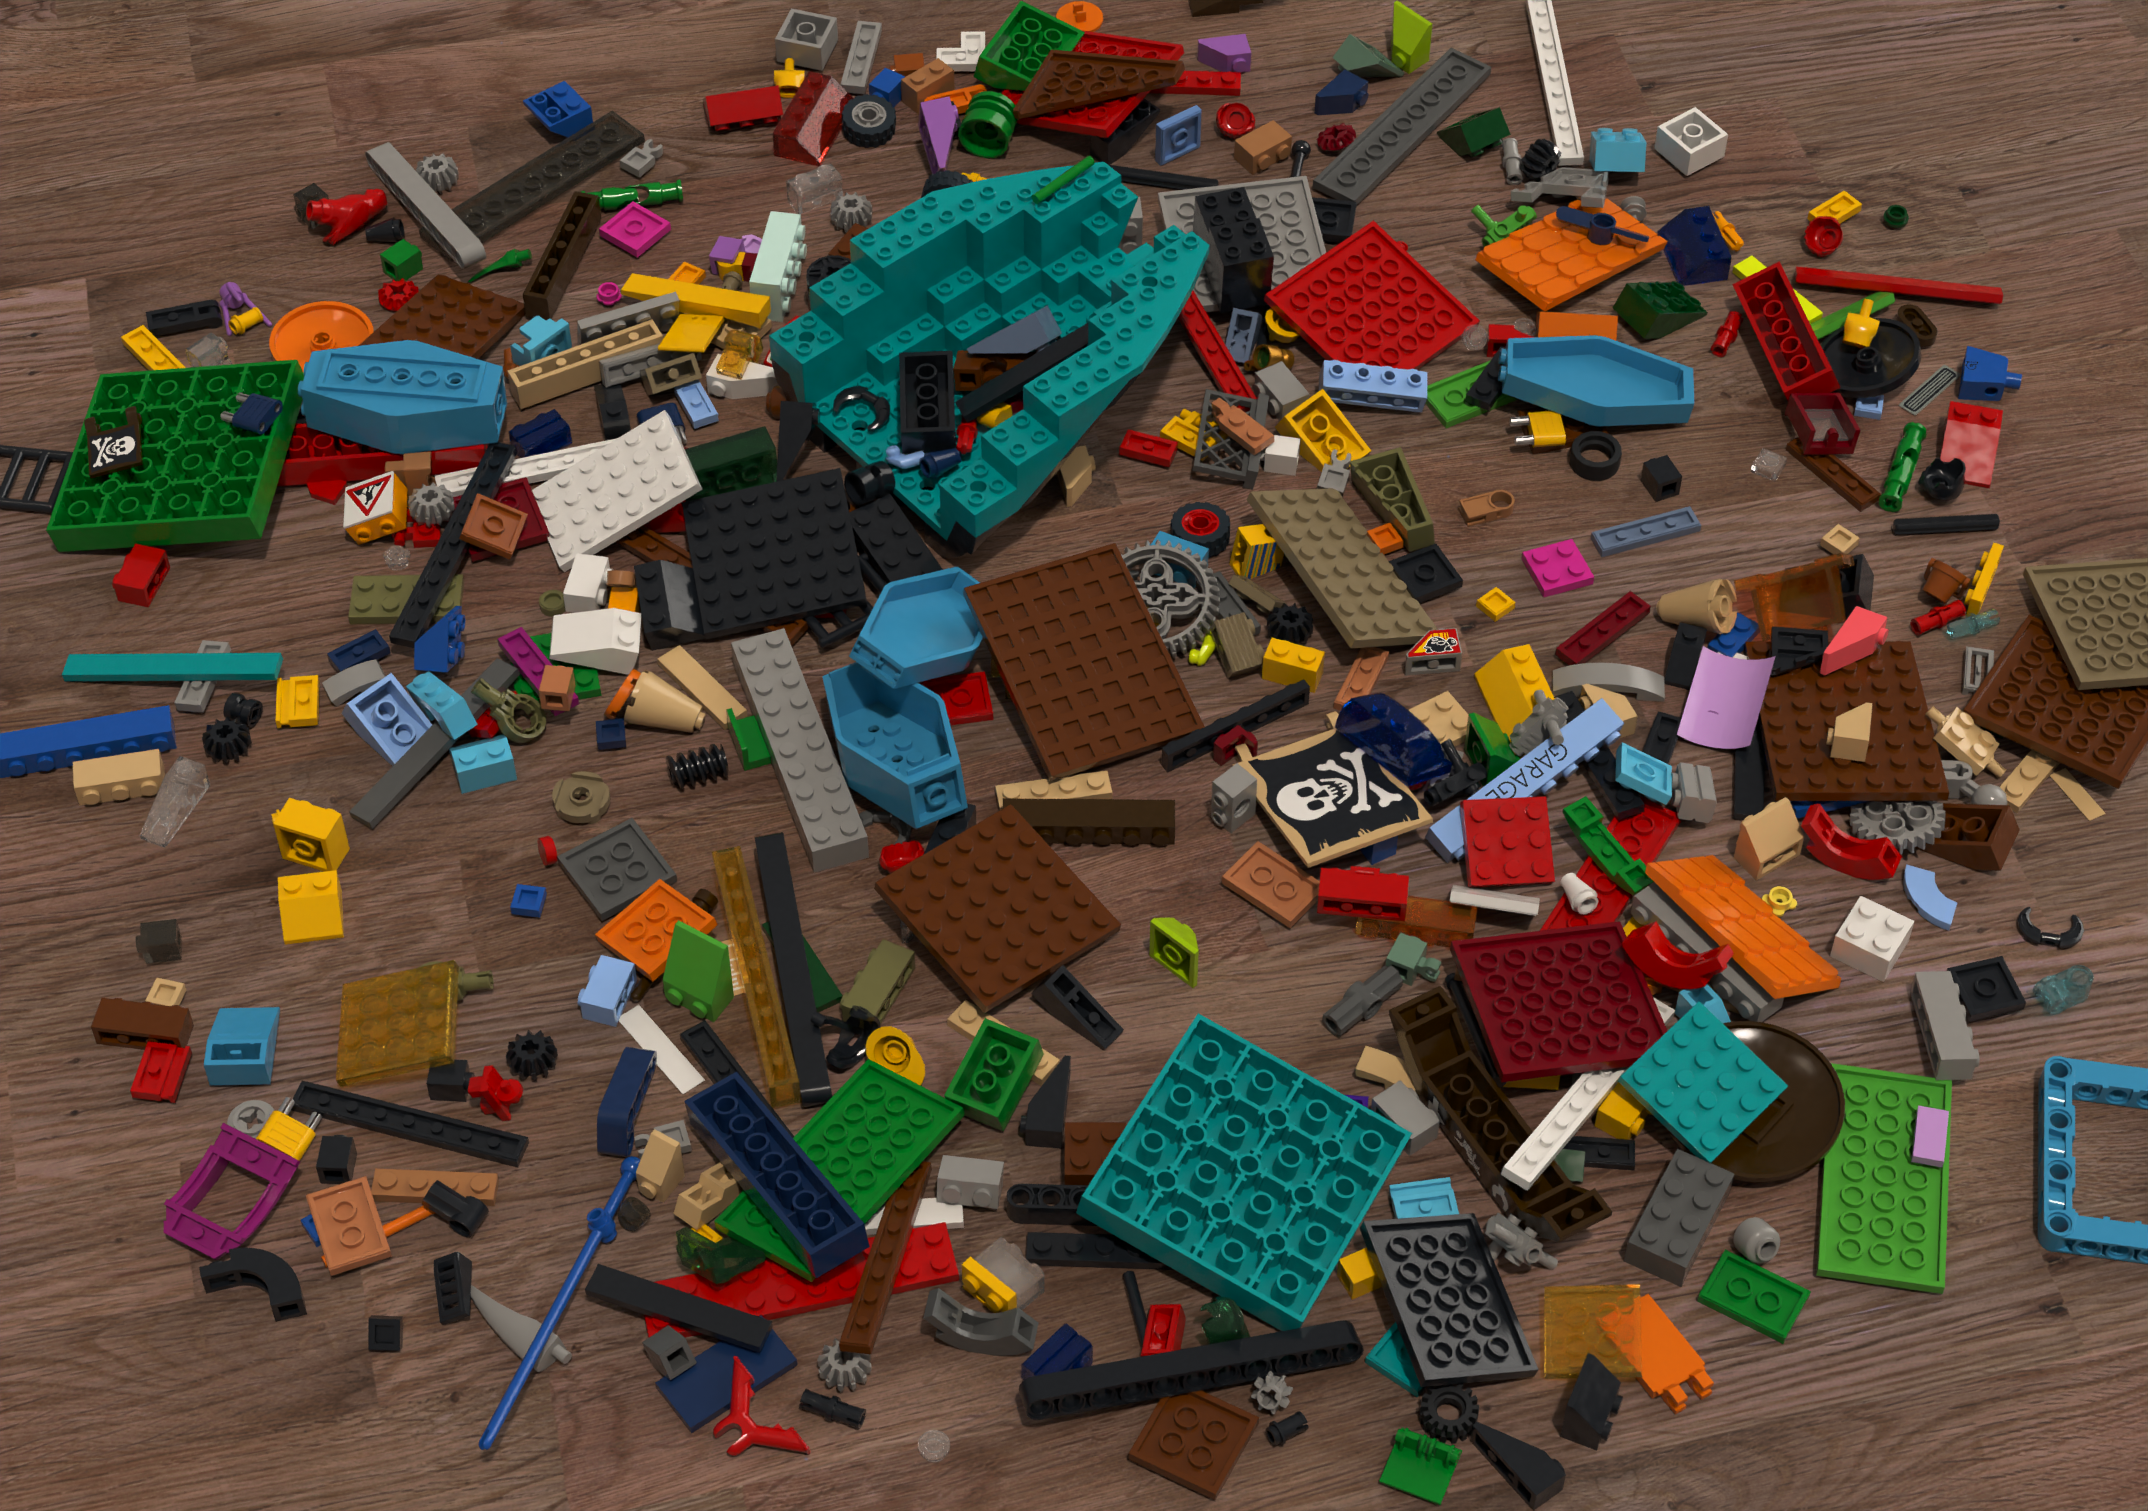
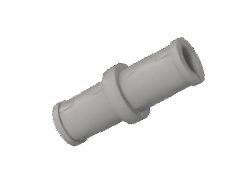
(1512, 161)

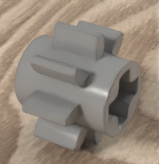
(1267, 1400)

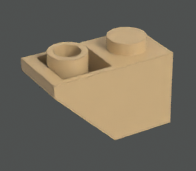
(1617, 702)

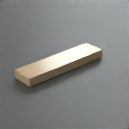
(700, 685)

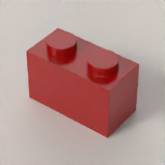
(141, 575)

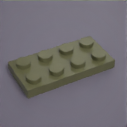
(384, 597)

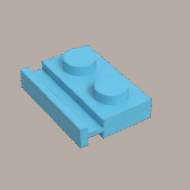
(1423, 1198)

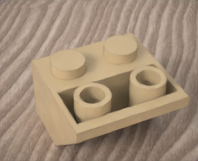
(1769, 839)

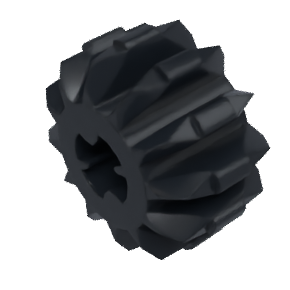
(1540, 159)
(1290, 624)
(226, 740)
(531, 1055)

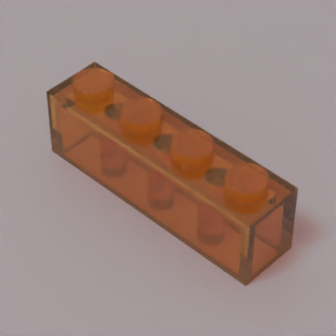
(1427, 919)

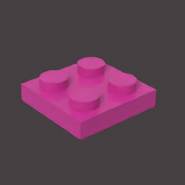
(635, 229)
(1557, 568)

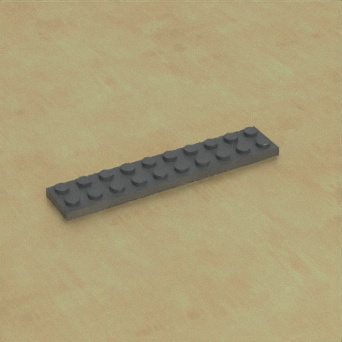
(1402, 127)

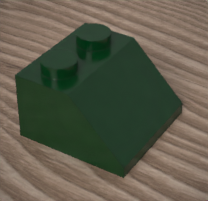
(1476, 132)

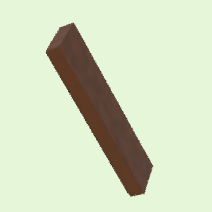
(1837, 476)

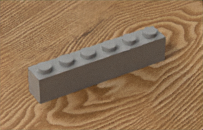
(1685, 934)

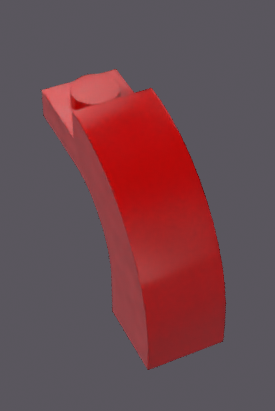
(1849, 855)
(1669, 965)

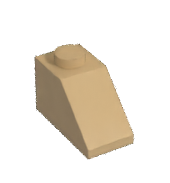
(1076, 474)
(1851, 734)
(660, 1167)

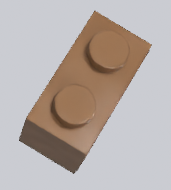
(926, 81)
(1262, 147)

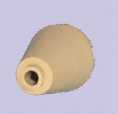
(1701, 605)
(662, 706)

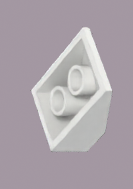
(597, 639)

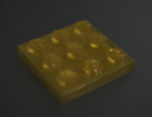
(1592, 1321)

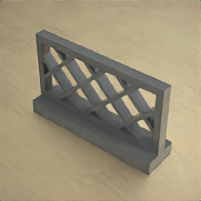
(1249, 463)

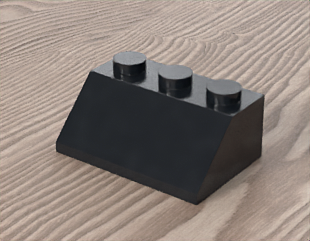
(668, 603)

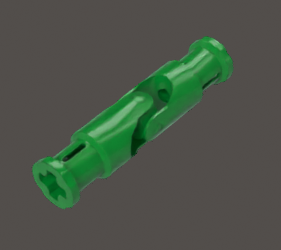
(616, 198)
(1902, 467)

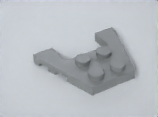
(1582, 183)

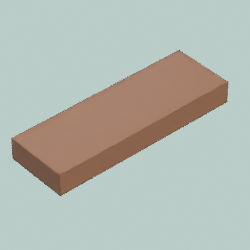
(1362, 675)

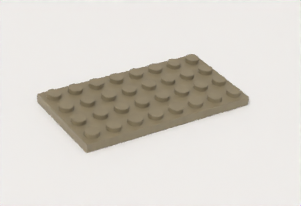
(1342, 567)

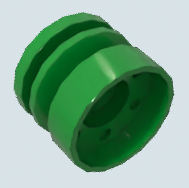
(988, 124)

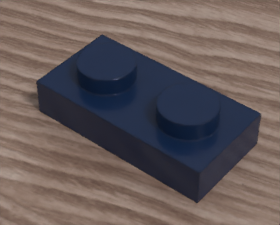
(363, 649)

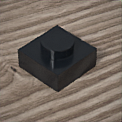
(385, 1332)

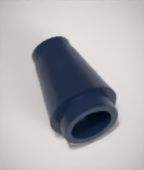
(938, 462)

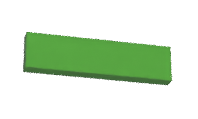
(1837, 319)

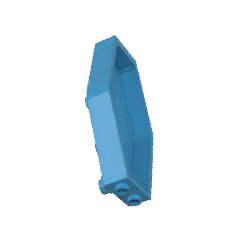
(1597, 380)
(919, 629)

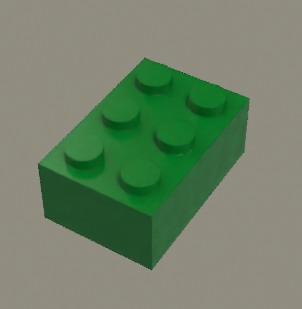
(995, 1074)

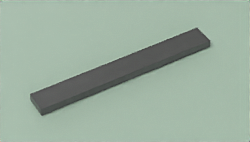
(425, 753)

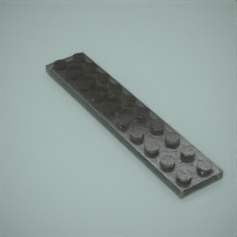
(544, 178)

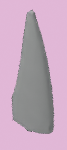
(519, 1331)

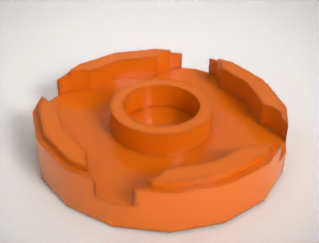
(622, 694)

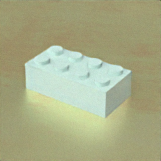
(779, 262)

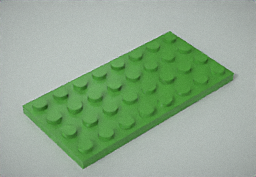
(1877, 1208)

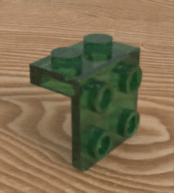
(716, 1260)

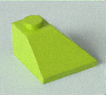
(1409, 38)
(1175, 948)

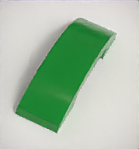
(1604, 848)

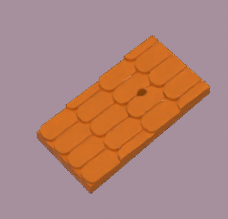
(1558, 261)
(1738, 917)

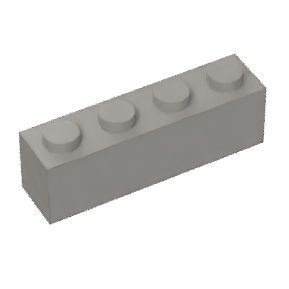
(1944, 1025)

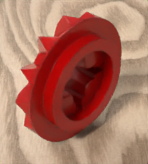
(395, 302)

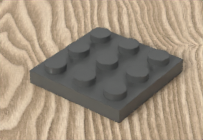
(615, 868)

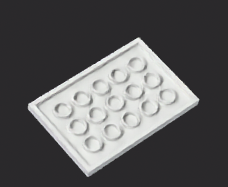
(616, 490)

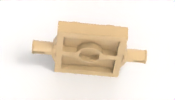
(1966, 740)

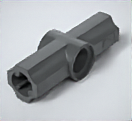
(1362, 1000)

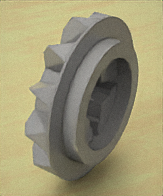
(247, 1112)

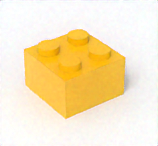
(311, 835)

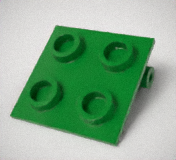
(1420, 1465)

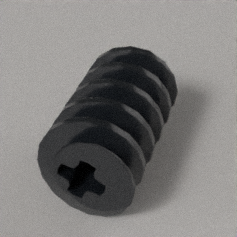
(697, 765)

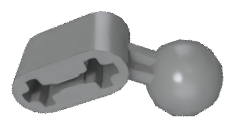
(1959, 783)

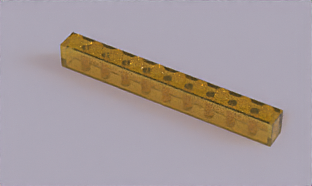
(756, 978)

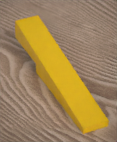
(702, 299)

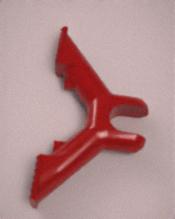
(751, 1432)

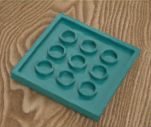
(1702, 1083)

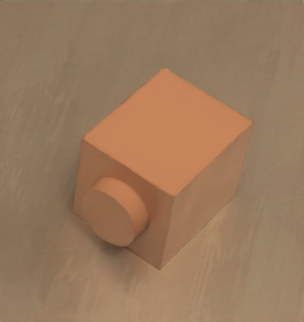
(557, 688)

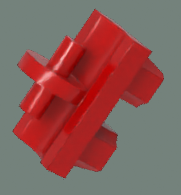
(495, 1092)

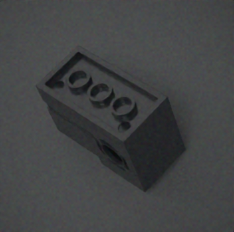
(1239, 251)

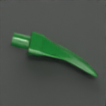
(511, 259)

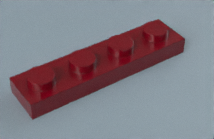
(1603, 629)

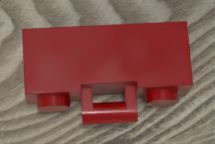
(1363, 893)

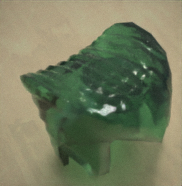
(1226, 1321)

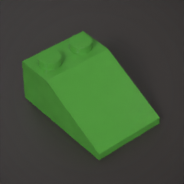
(698, 973)

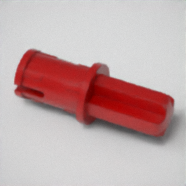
(966, 434)

